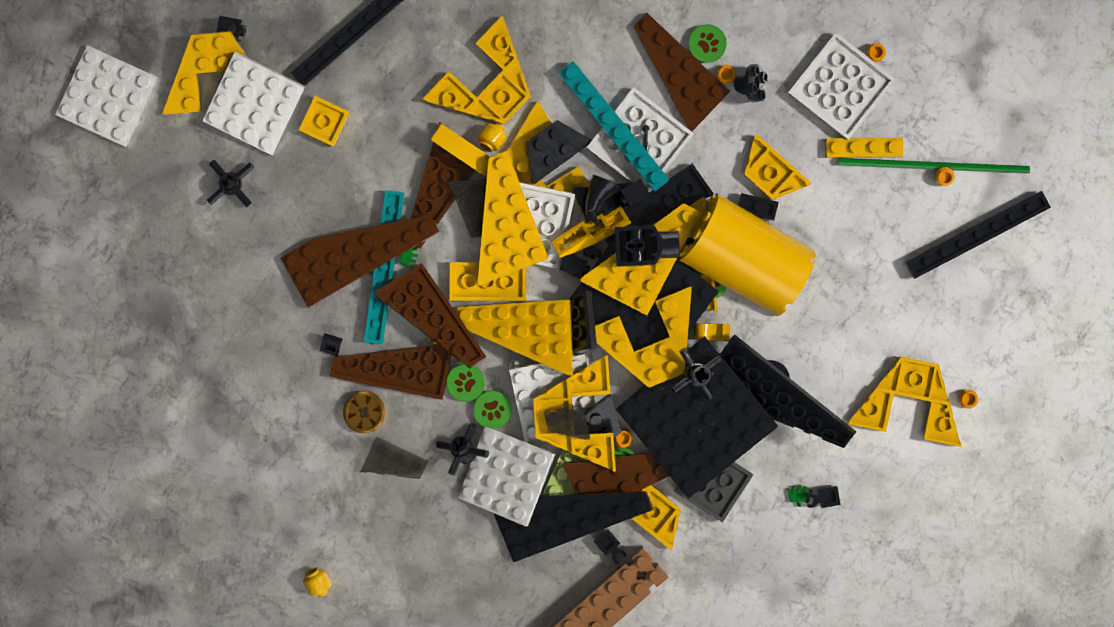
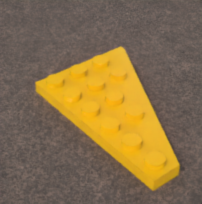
(508, 229)
(641, 284)
(529, 328)

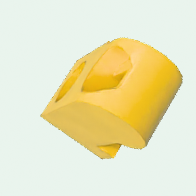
(712, 331)

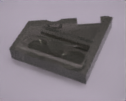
(568, 421)

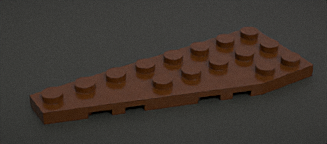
(340, 259)

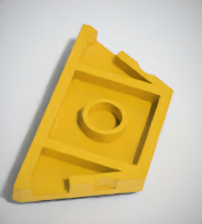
(771, 171)
(662, 520)

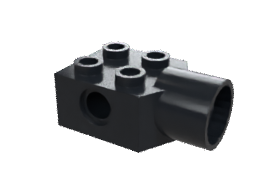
(645, 245)

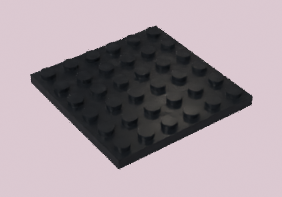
(650, 328)
(695, 435)

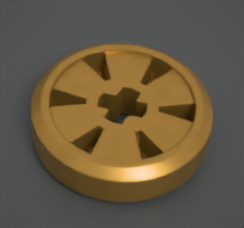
(375, 409)

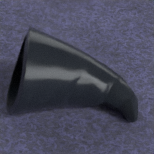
(598, 192)

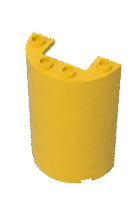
(749, 256)

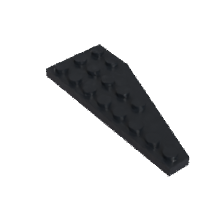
(783, 397)
(569, 517)

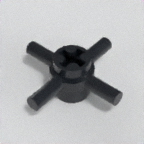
(235, 190)
(703, 376)
(462, 449)

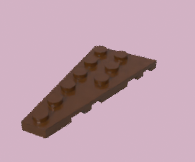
(685, 78)
(435, 192)
(425, 307)
(406, 370)
(631, 474)

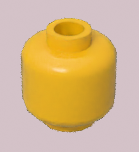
(492, 137)
(317, 582)

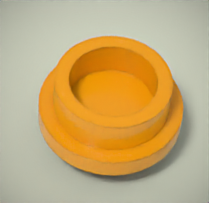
(876, 52)
(726, 74)
(944, 176)
(968, 399)
(624, 439)

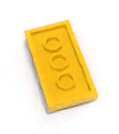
(464, 284)

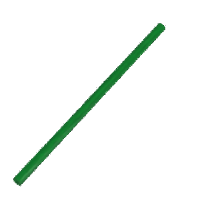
(933, 165)

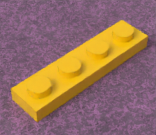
(864, 147)

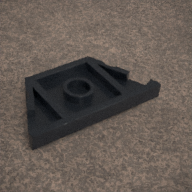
(553, 148)
(603, 417)

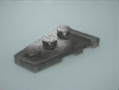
(470, 201)
(393, 460)

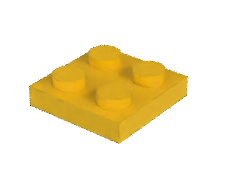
(324, 121)

